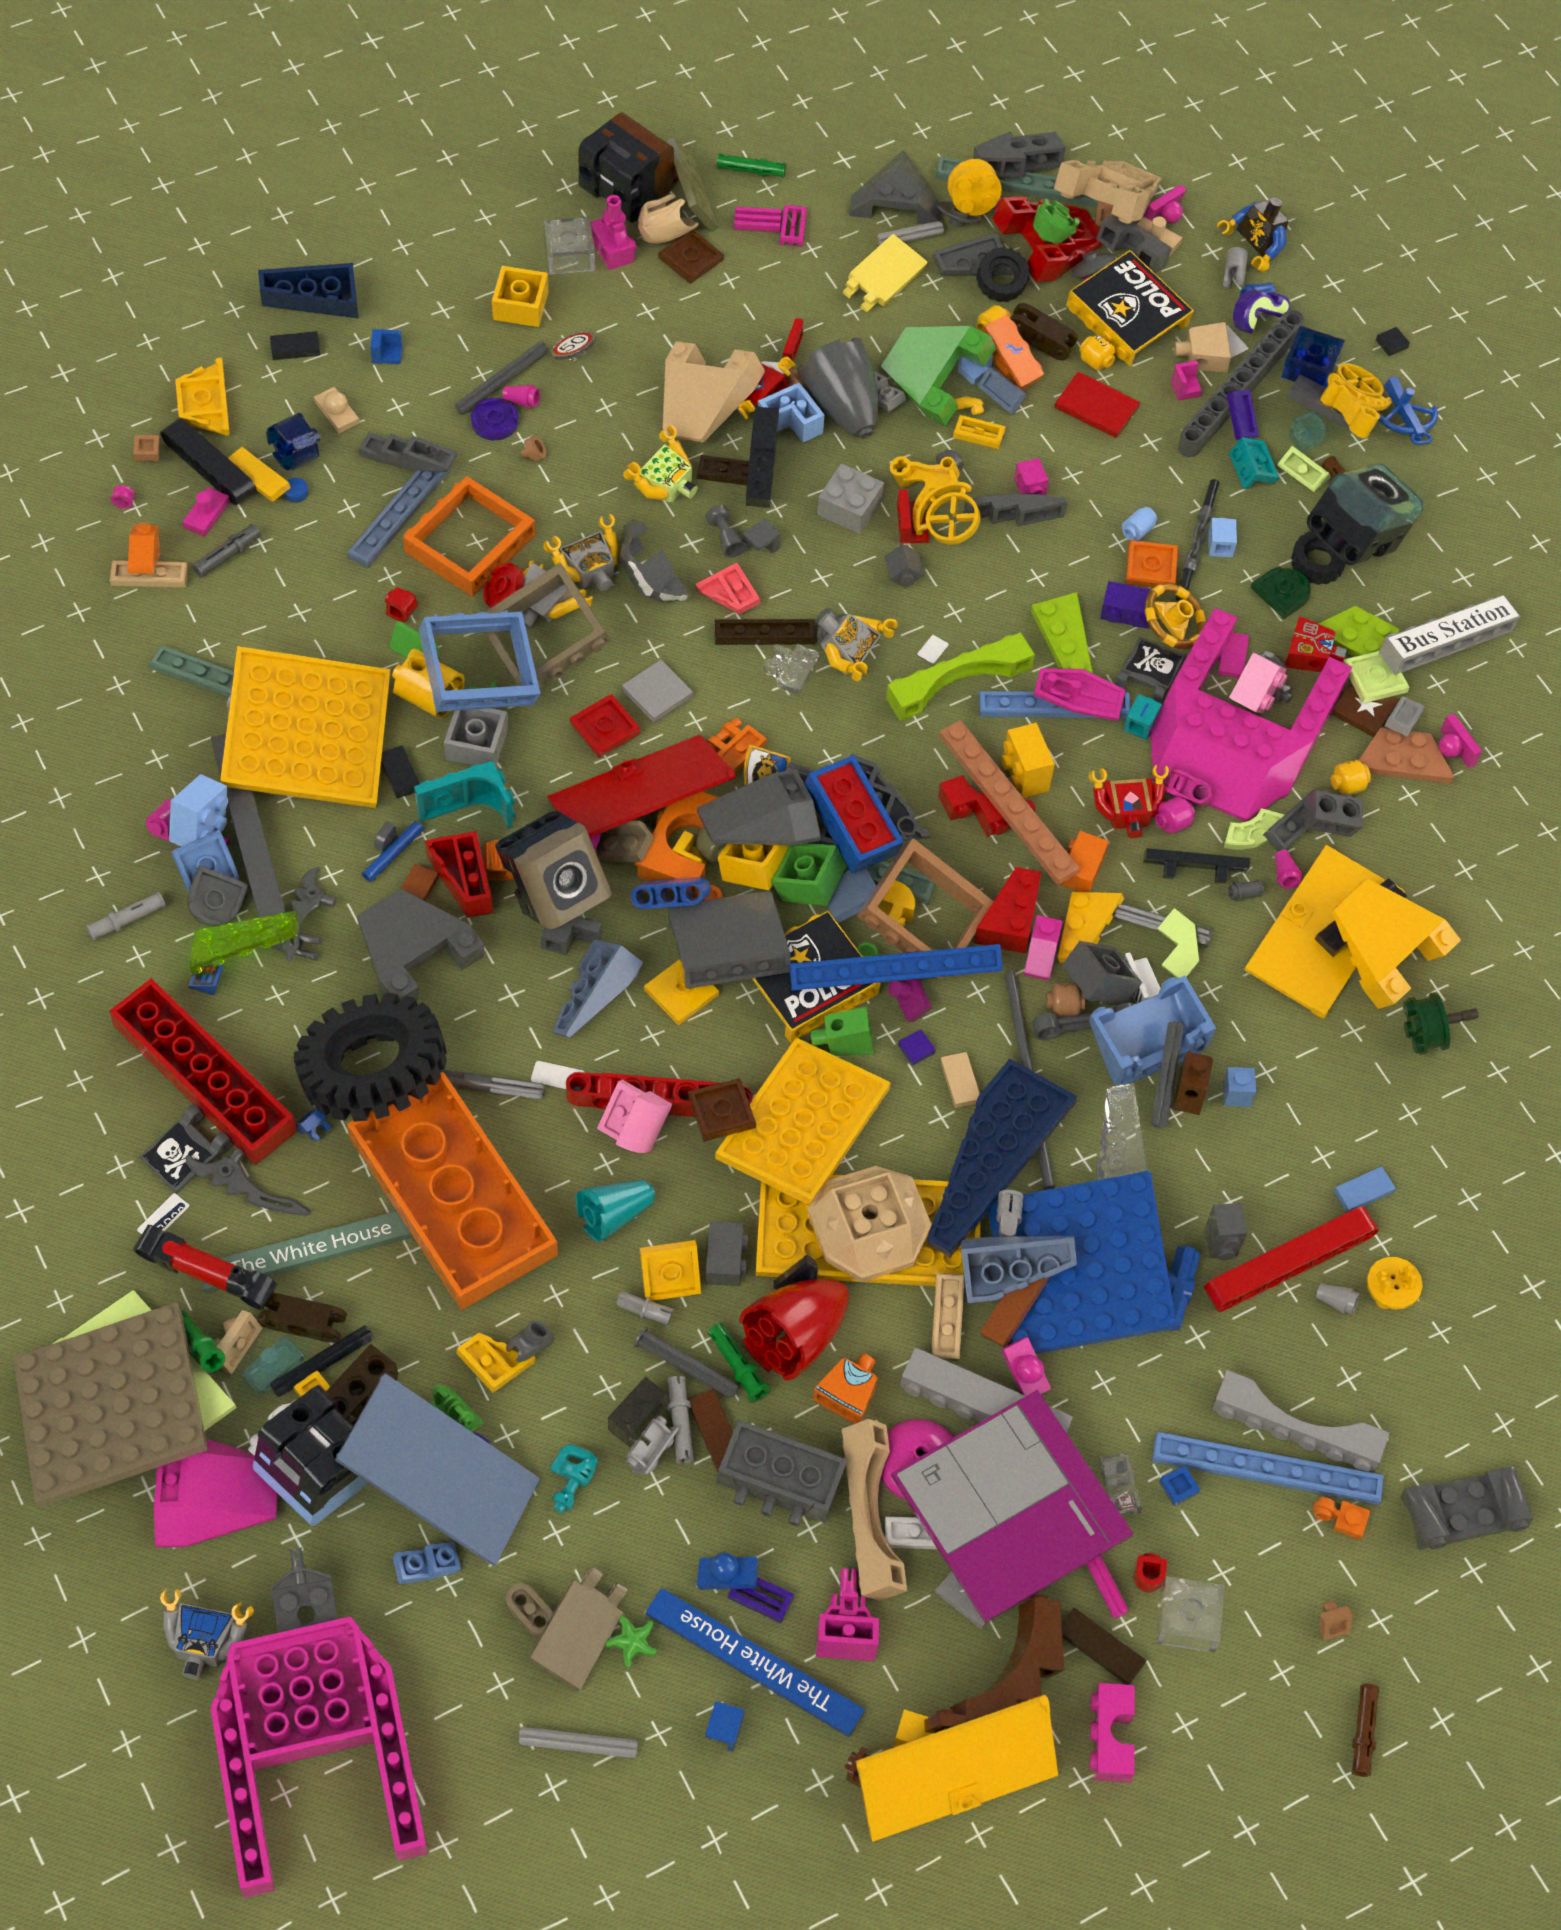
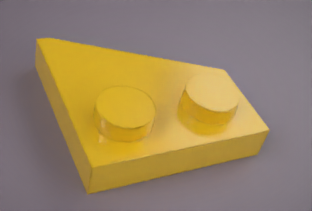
(492, 1361)

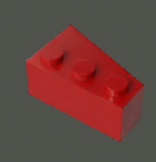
(462, 870)
(1011, 913)

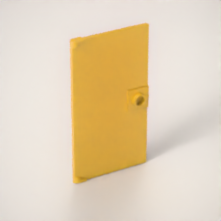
(1291, 956)
(958, 1768)

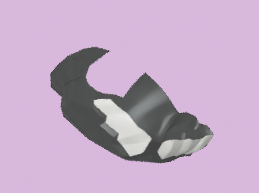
(655, 575)

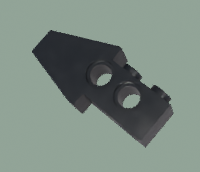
(762, 457)

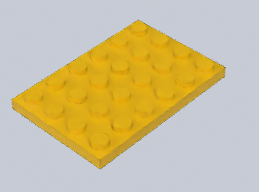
(804, 1121)

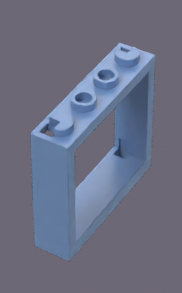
(484, 697)

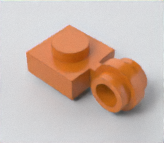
(1349, 1518)

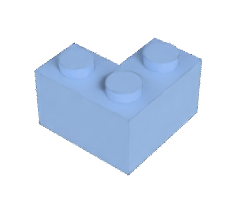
(796, 411)

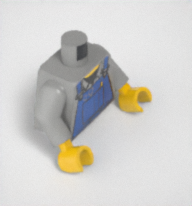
(200, 1633)

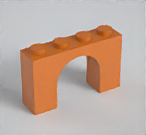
(660, 859)

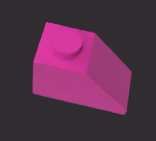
(1043, 947)

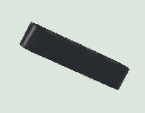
(208, 461)

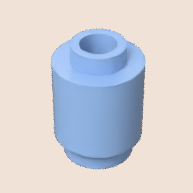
(1139, 523)

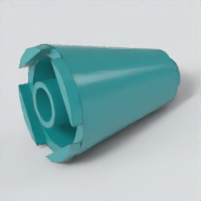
(612, 1206)

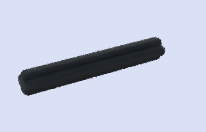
(322, 1360)

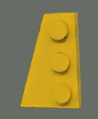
(1086, 919)

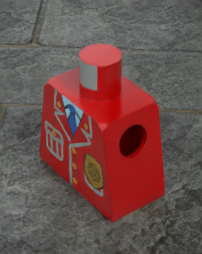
(1312, 647)

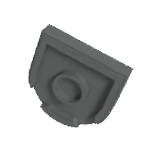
(215, 897)

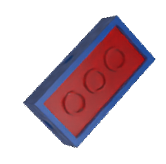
(853, 814)

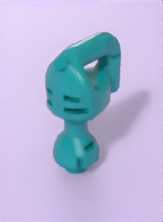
(576, 1474)

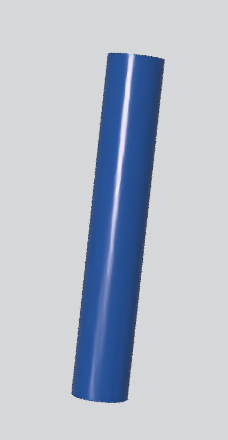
(392, 851)

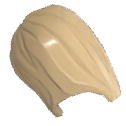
(662, 222)

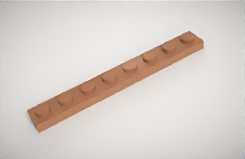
(1009, 802)

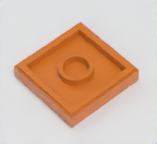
(1151, 563)

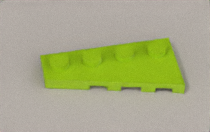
(1063, 631)

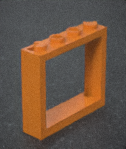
(503, 552)

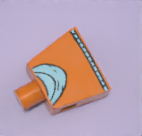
(848, 1388)

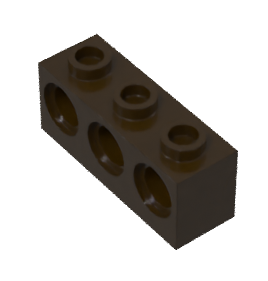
(359, 1376)

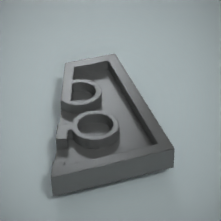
(965, 257)

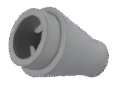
(1340, 1298)

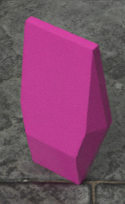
(1080, 692)

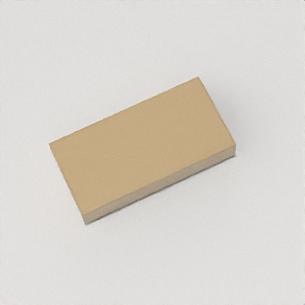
(960, 1079)

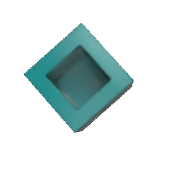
(1142, 716)

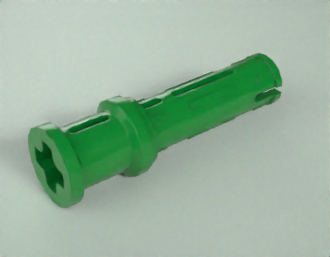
(202, 1346)
(744, 1371)

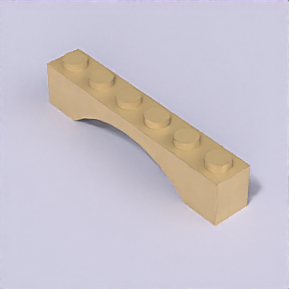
(866, 1453)

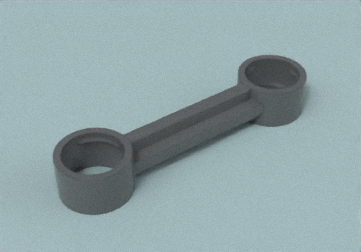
(1050, 1025)

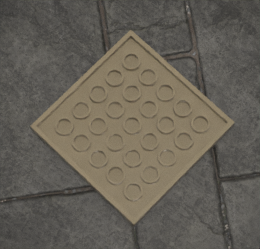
(109, 1404)

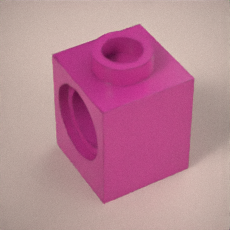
(1031, 477)

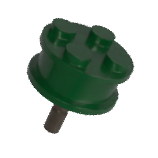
(1429, 1023)

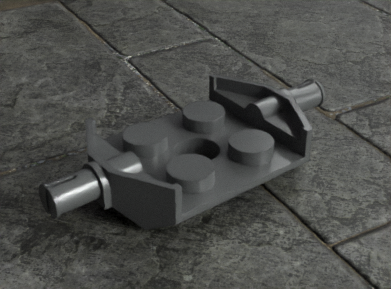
(300, 1589)

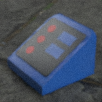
(207, 979)

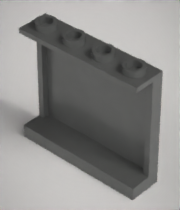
(729, 939)

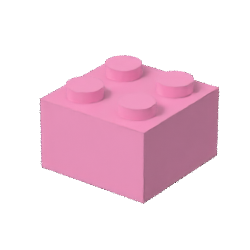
(1259, 683)

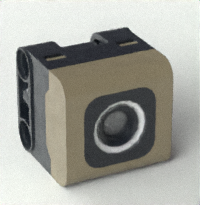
(554, 869)

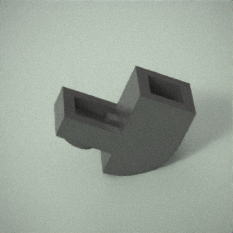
(561, 938)

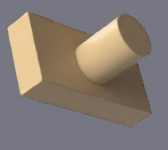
(1158, 229)

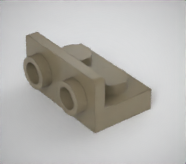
(626, 843)

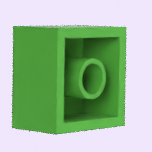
(809, 874)

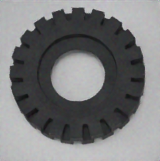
(342, 1093)

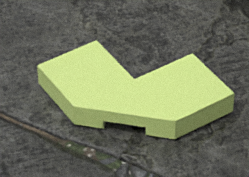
(1183, 934)

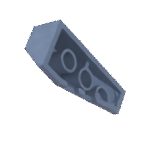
(603, 976)
(1010, 1263)

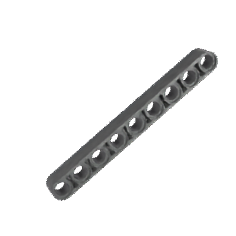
(1244, 377)
(251, 843)

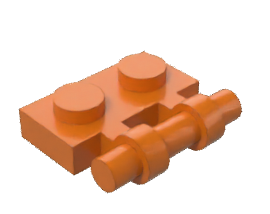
(735, 751)

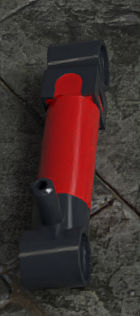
(176, 1255)

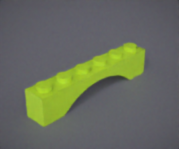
(1003, 658)

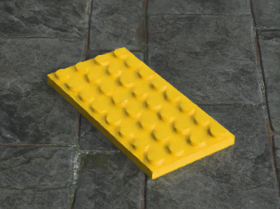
(788, 1236)

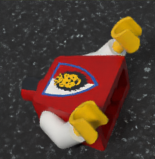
(770, 383)

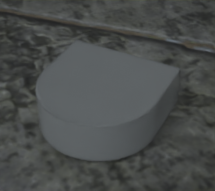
(385, 836)

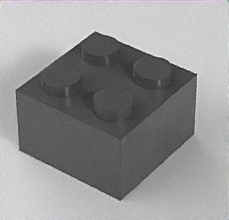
(1101, 973)

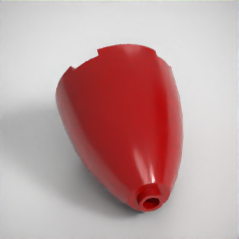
(807, 1313)

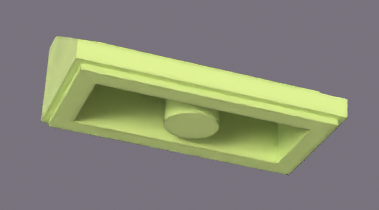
(1304, 469)

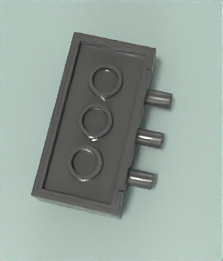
(780, 1473)

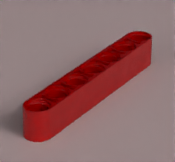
(1291, 1259)

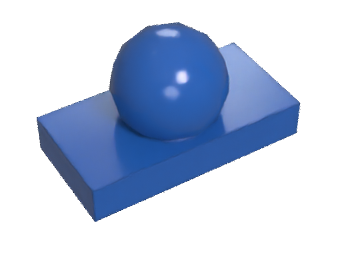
(727, 1572)

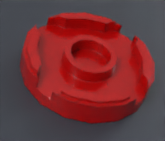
(504, 582)

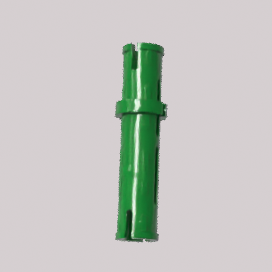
(755, 166)

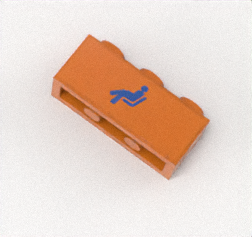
(1013, 353)

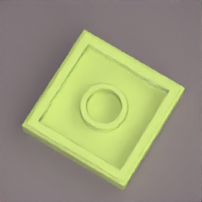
(1374, 678)

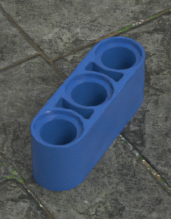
(659, 897)

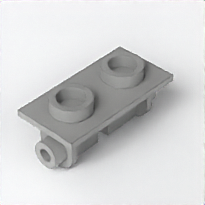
(643, 1456)

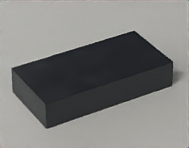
(295, 345)
(399, 771)

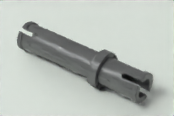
(235, 544)

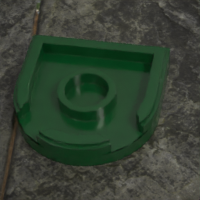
(1283, 590)

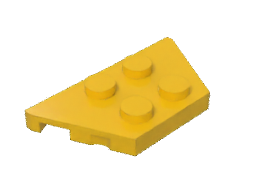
(203, 398)

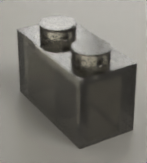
(637, 1411)

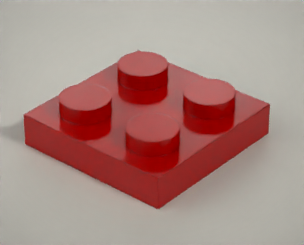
(605, 725)

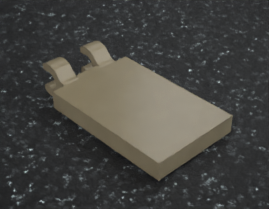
(578, 1630)

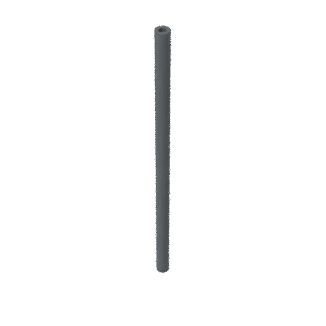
(1025, 1059)

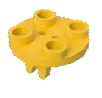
(1382, 1286)

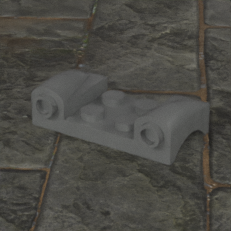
(1467, 1508)

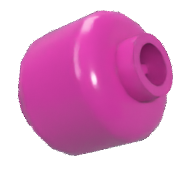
(1175, 815)

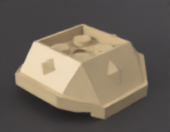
(863, 1245)

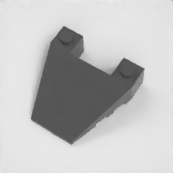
(406, 932)

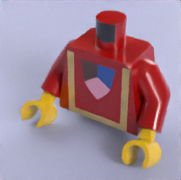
(1129, 802)

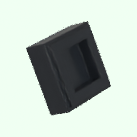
(1392, 341)

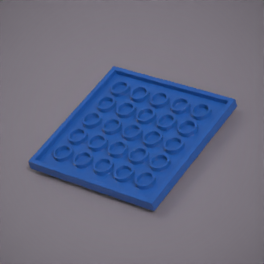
(1120, 1268)

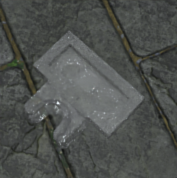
(791, 668)

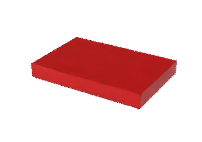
(1097, 404)

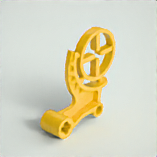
(1356, 404)
(940, 487)

